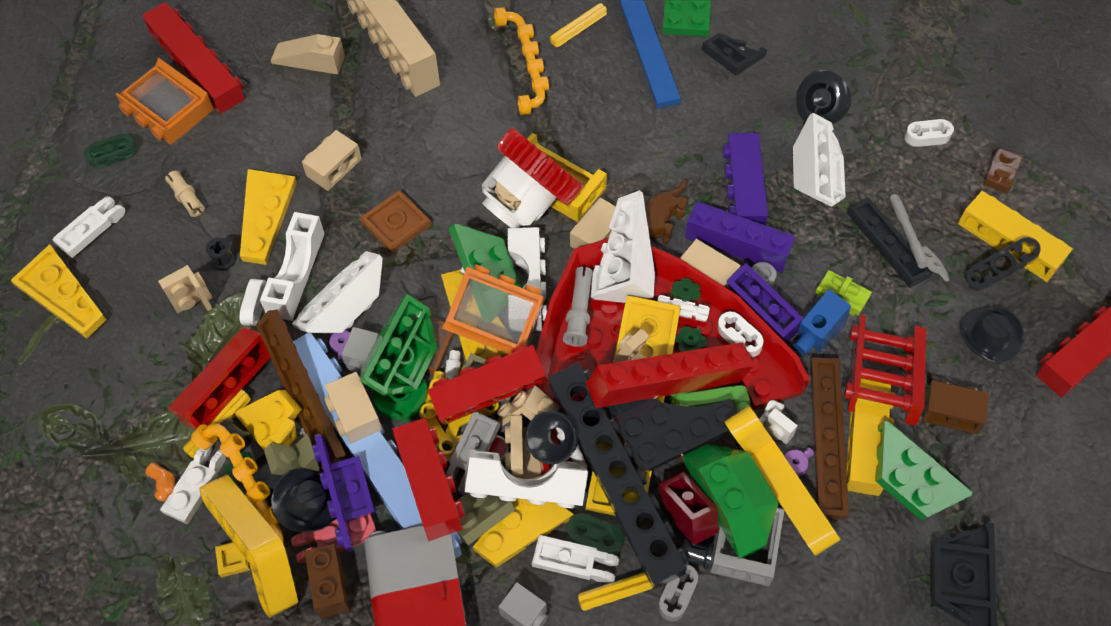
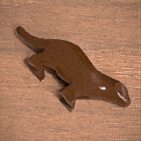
(661, 208)

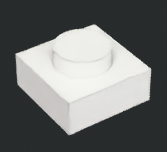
(780, 426)

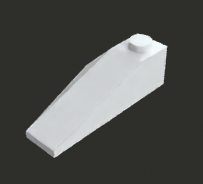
(627, 255)

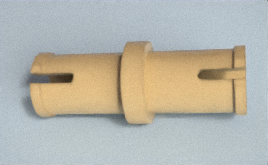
(185, 193)

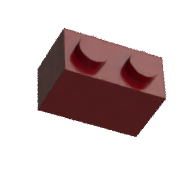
(689, 508)

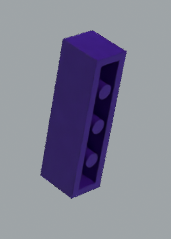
(745, 177)
(739, 236)

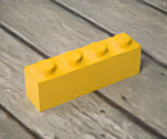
(1003, 226)
(864, 440)

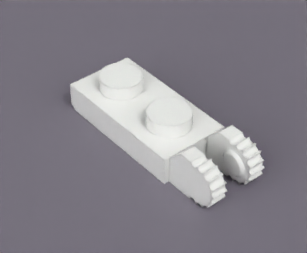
(88, 226)
(186, 495)
(572, 559)

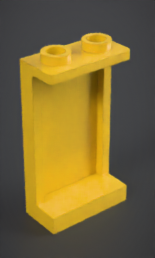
(592, 185)

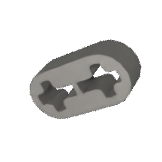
(684, 595)

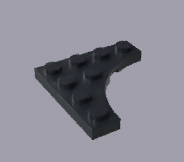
(665, 431)

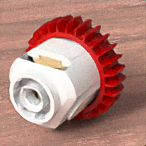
(525, 182)

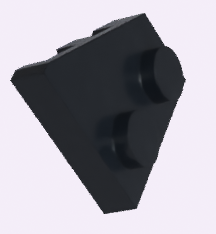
(732, 53)

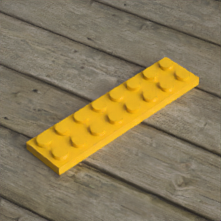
(660, 323)

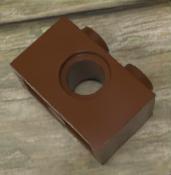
(327, 581)

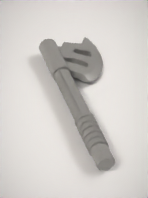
(920, 253)

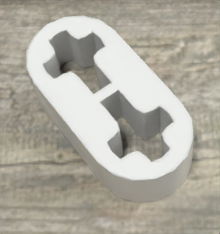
(928, 133)
(251, 305)
(742, 331)

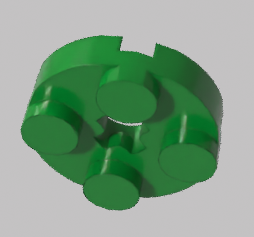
(401, 408)

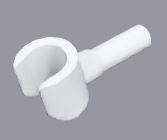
(769, 408)

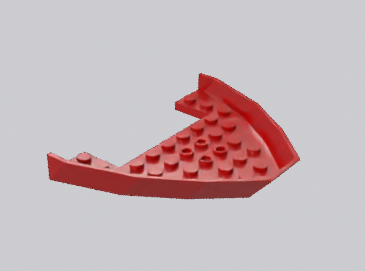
(776, 369)

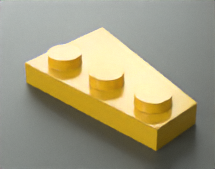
(520, 530)

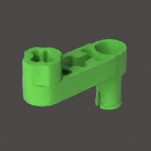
(737, 394)

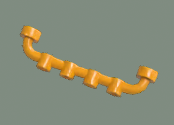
(529, 50)
(243, 469)

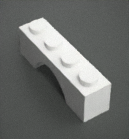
(302, 245)
(524, 252)
(561, 484)

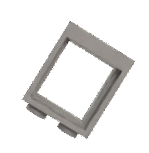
(747, 569)

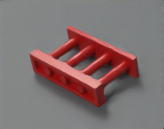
(913, 363)

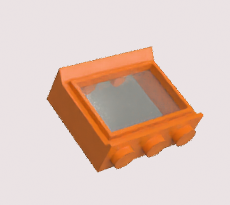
(165, 102)
(494, 310)

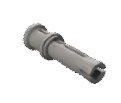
(578, 316)

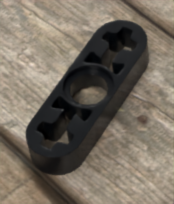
(1017, 247)

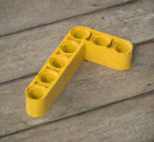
(783, 480)
(255, 541)

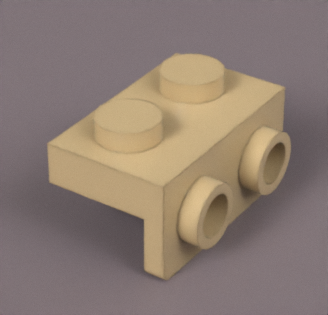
(520, 460)

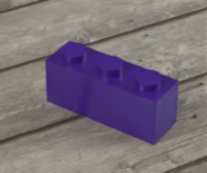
(765, 302)

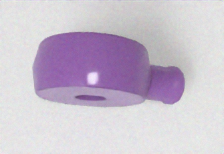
(336, 343)
(800, 459)

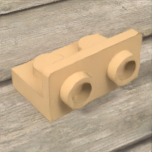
(185, 289)

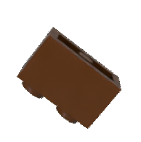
(955, 407)

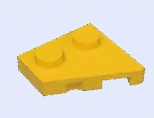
(267, 414)

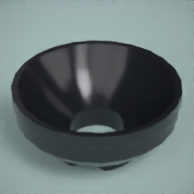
(540, 442)

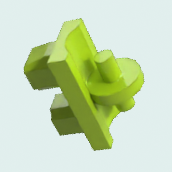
(845, 289)

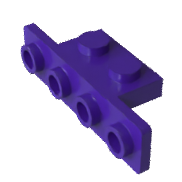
(347, 490)

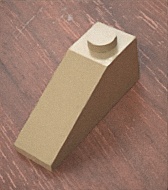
(311, 53)

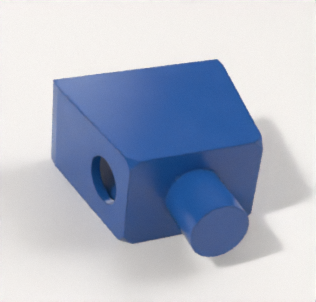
(822, 323)

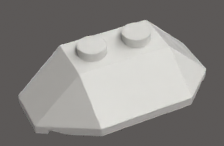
(819, 162)
(343, 297)

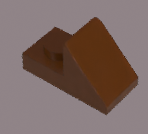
(1003, 169)

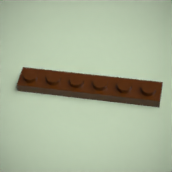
(297, 383)
(829, 438)

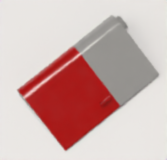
(413, 579)

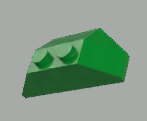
(401, 350)
(739, 492)

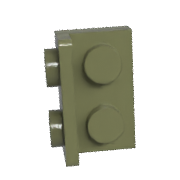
(481, 515)

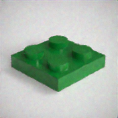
(687, 17)

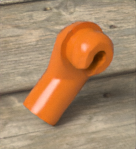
(164, 481)

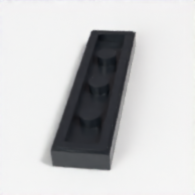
(888, 242)

